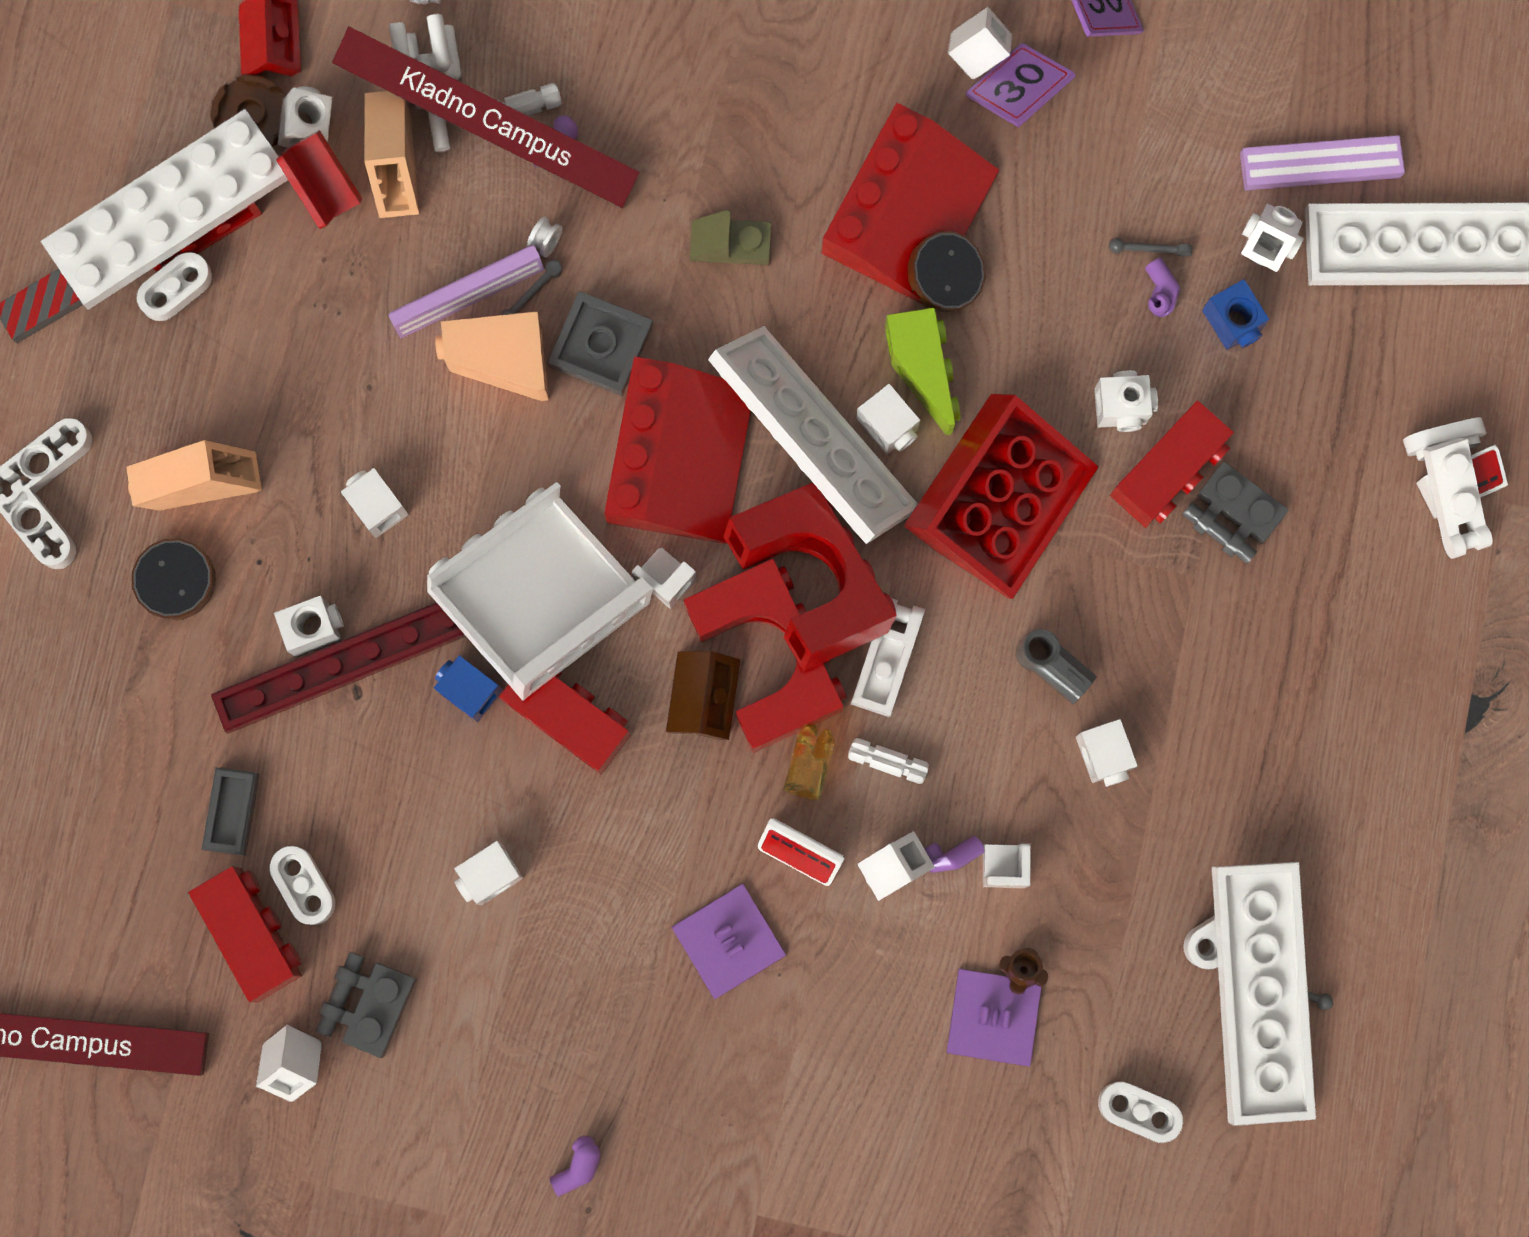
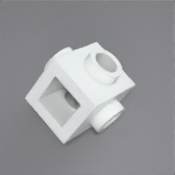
(1272, 236)
(1125, 401)

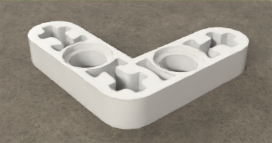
(25, 496)

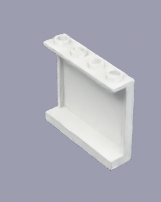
(536, 591)

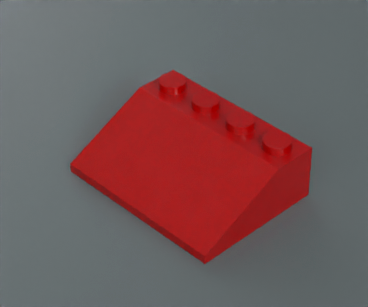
(906, 190)
(677, 452)
(1002, 494)

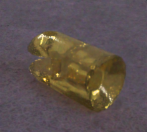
(807, 768)

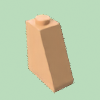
(390, 154)
(497, 351)
(193, 476)

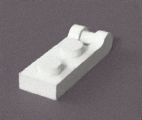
(1456, 496)
(887, 664)

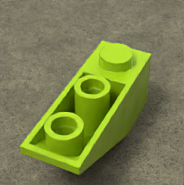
(917, 357)

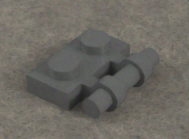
(1242, 504)
(377, 1011)

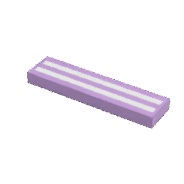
(1322, 162)
(466, 291)

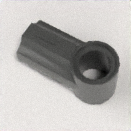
(1058, 668)

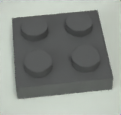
(600, 343)

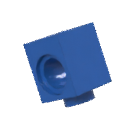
(1236, 299)
(466, 687)

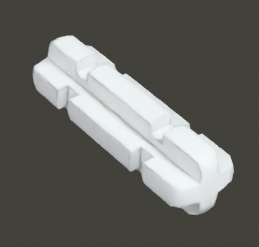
(532, 102)
(888, 761)

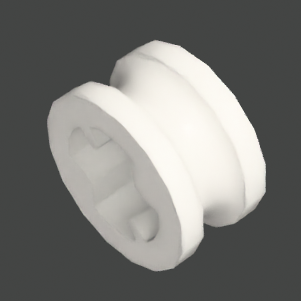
(545, 236)

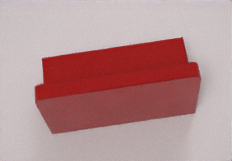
(269, 37)
(318, 178)

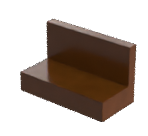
(703, 694)

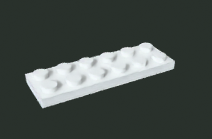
(165, 209)
(1417, 244)
(814, 433)
(1263, 993)

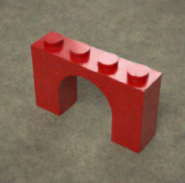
(807, 524)
(764, 597)

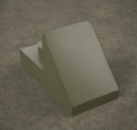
(730, 241)

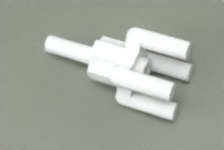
(443, 59)

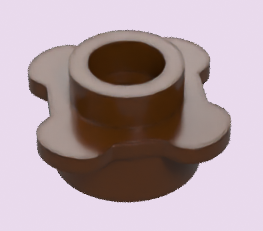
(1027, 959)

